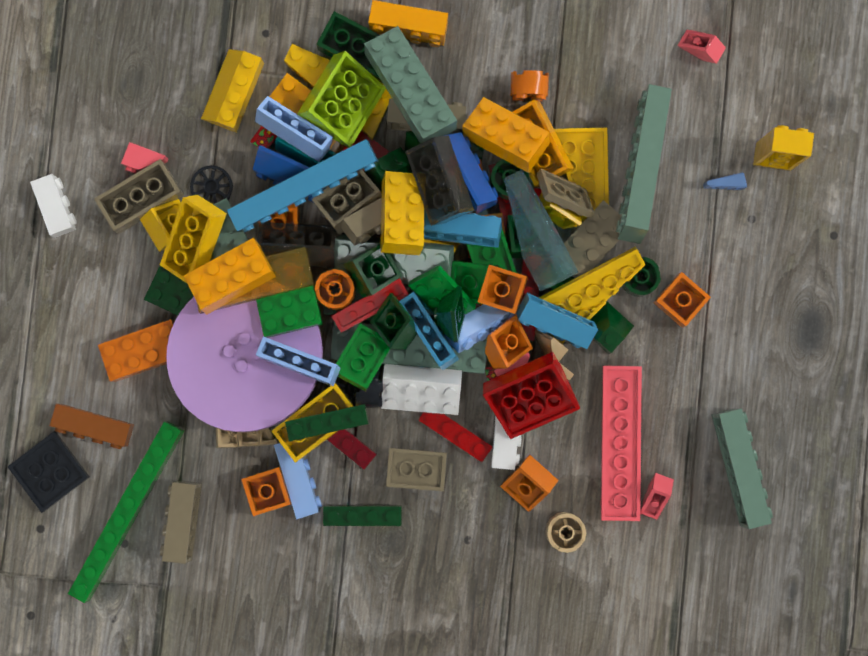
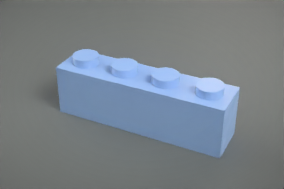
(293, 129)
(478, 326)
(298, 361)
(298, 484)

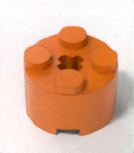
(529, 85)
(331, 279)

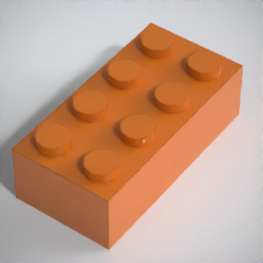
(136, 351)

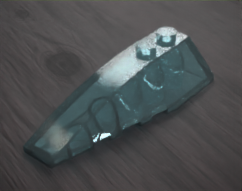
(537, 235)

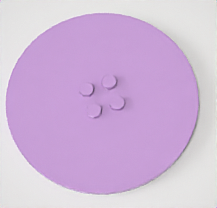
(222, 378)

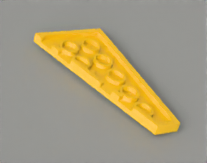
(310, 68)
(589, 157)
(592, 289)

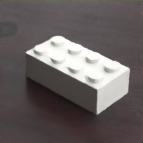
(421, 389)

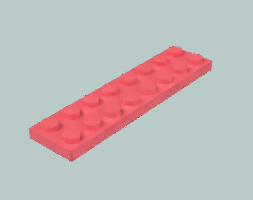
(621, 443)

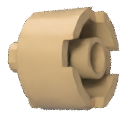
(557, 539)

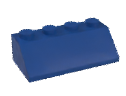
(276, 167)
(475, 179)

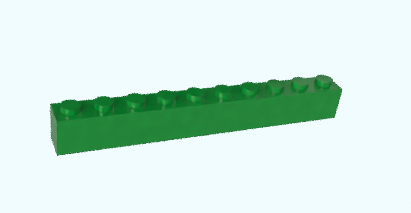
(126, 512)

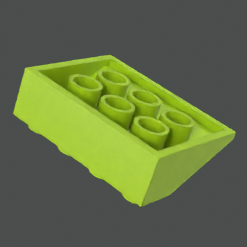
(342, 99)

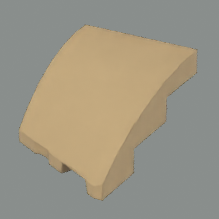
(549, 344)
(231, 439)

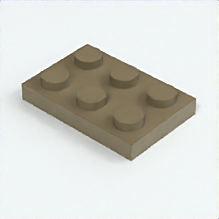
(565, 193)
(416, 469)

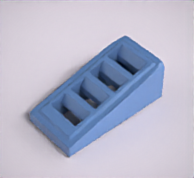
(730, 182)

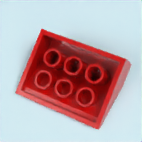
(530, 395)

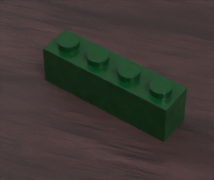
(327, 422)
(362, 515)

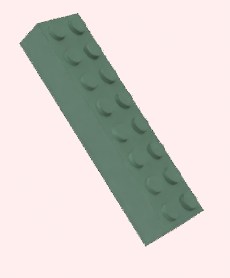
(644, 164)
(416, 354)

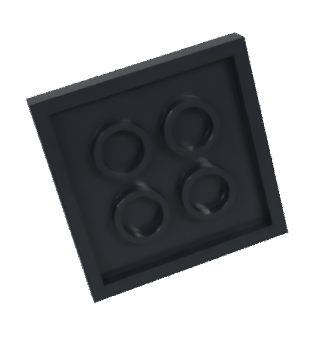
(48, 472)

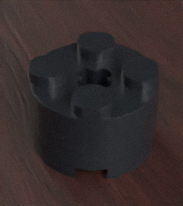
(371, 396)

